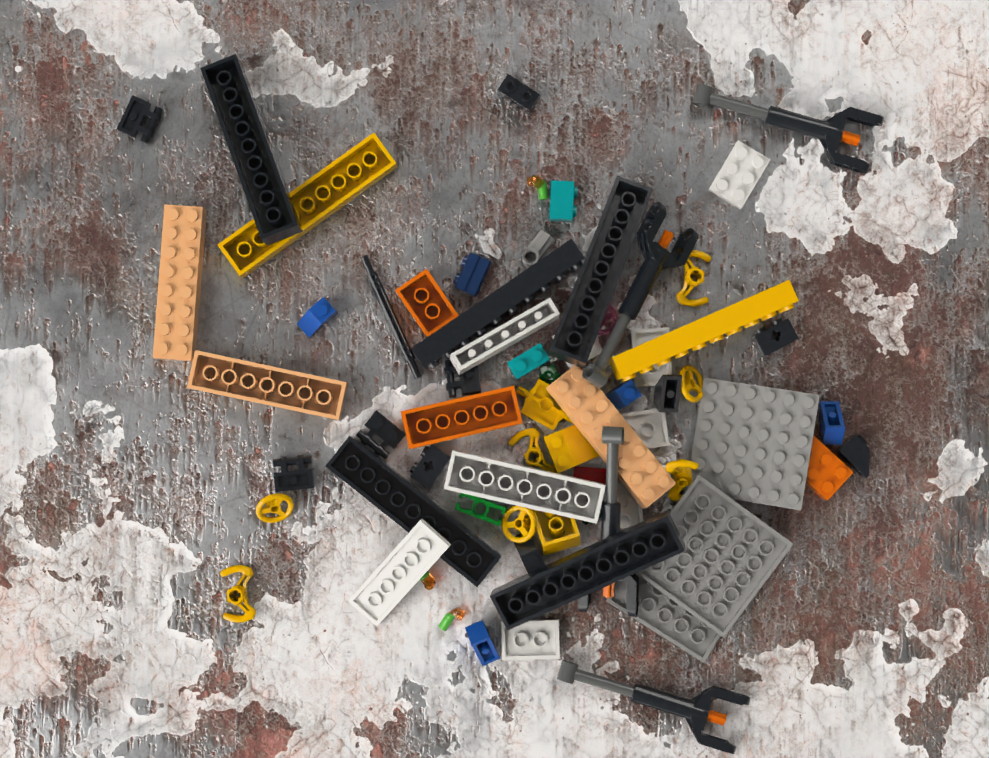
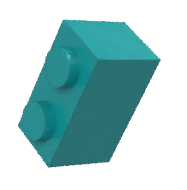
(561, 201)
(528, 361)

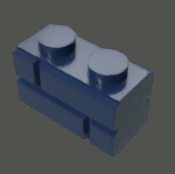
(472, 275)

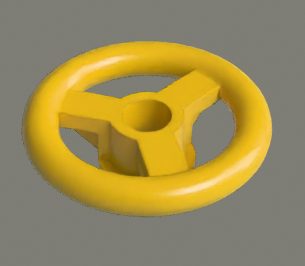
(689, 384)
(272, 505)
(527, 523)

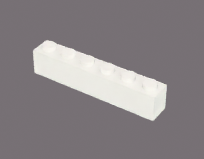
(504, 336)

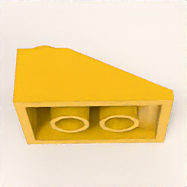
(568, 448)
(556, 532)

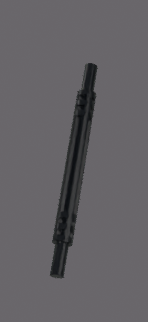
(390, 317)

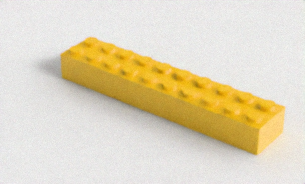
(314, 202)
(708, 328)

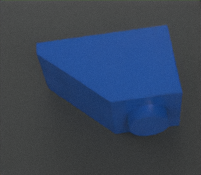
(317, 317)
(623, 394)
(831, 423)
(482, 642)

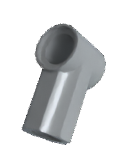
(537, 247)

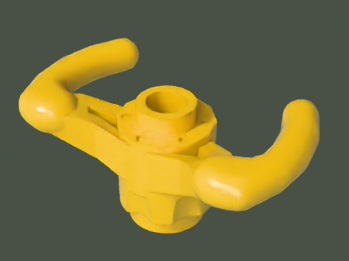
(681, 295)
(534, 435)
(682, 475)
(243, 590)

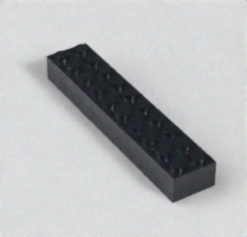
(251, 150)
(600, 272)
(498, 304)
(409, 505)
(588, 570)

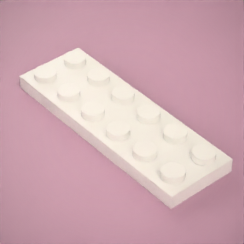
(399, 572)

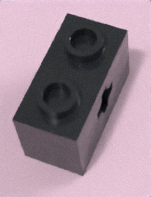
(518, 94)
(785, 336)
(439, 461)

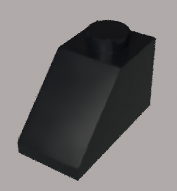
(667, 393)
(856, 454)
(529, 554)

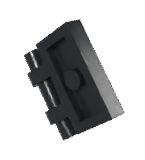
(134, 116)
(468, 383)
(385, 430)
(293, 480)

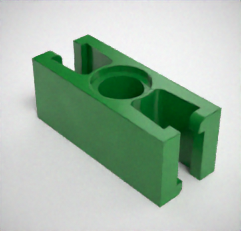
(483, 516)

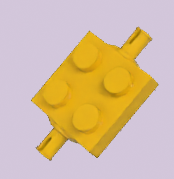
(541, 406)

